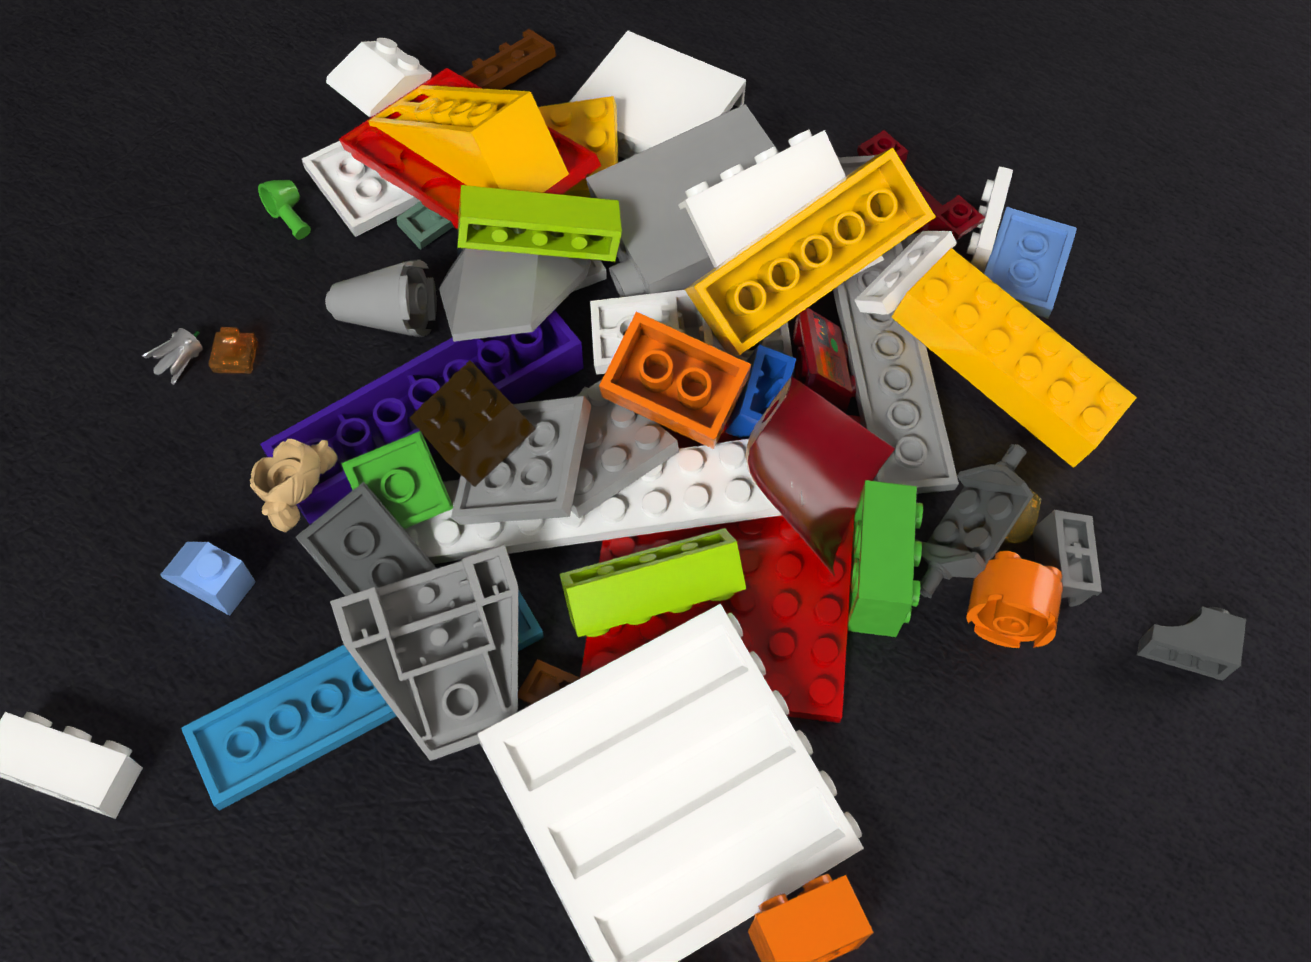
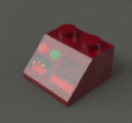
(822, 359)

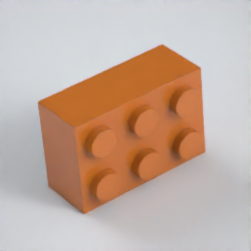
(675, 380)

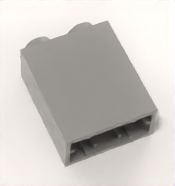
(658, 240)

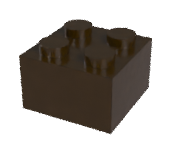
(472, 424)

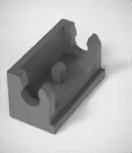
(1069, 545)

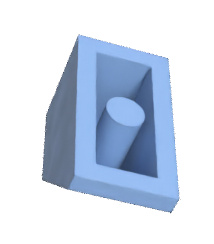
(210, 575)

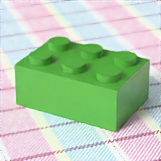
(884, 558)

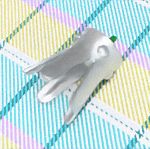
(176, 353)

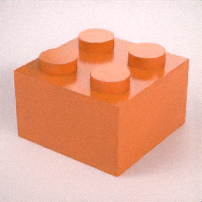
(813, 926)

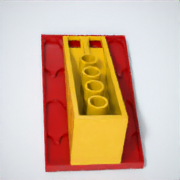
(468, 136)

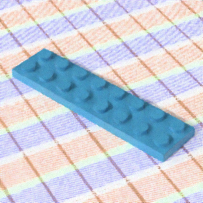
(296, 721)

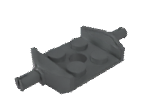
(989, 497)

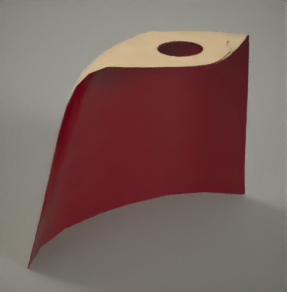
(814, 450)

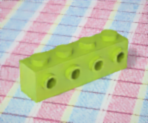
(538, 223)
(653, 582)

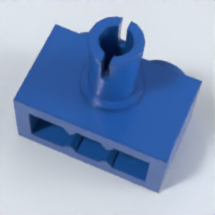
(767, 377)

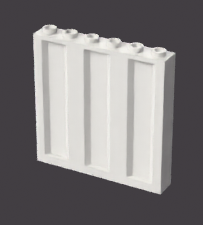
(669, 794)

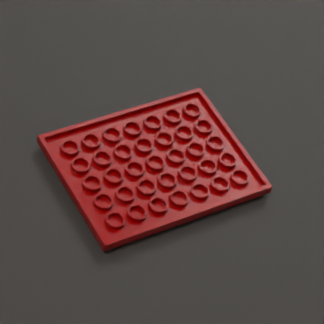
(788, 613)

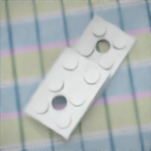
(671, 308)

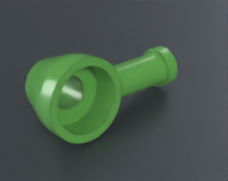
(278, 200)

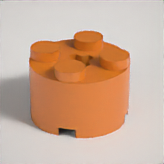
(1015, 601)

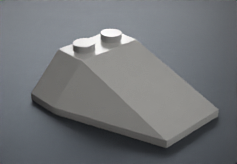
(506, 291)
(440, 648)

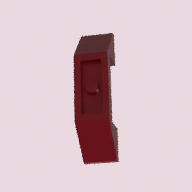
(953, 216)

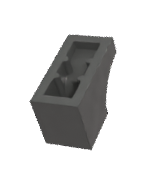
(1205, 645)

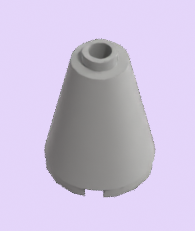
(387, 299)

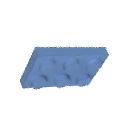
(1030, 259)

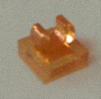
(233, 351)

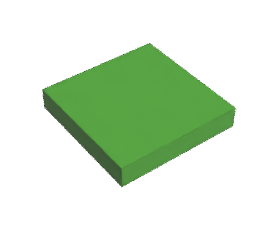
(402, 479)

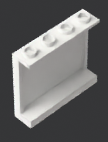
(659, 92)
(763, 195)

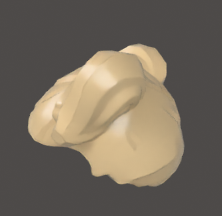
(289, 479)

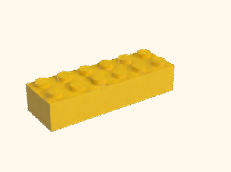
(810, 253)
(1013, 357)

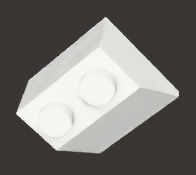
(377, 75)

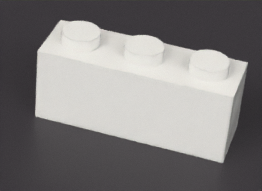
(66, 763)

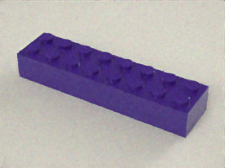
(381, 410)

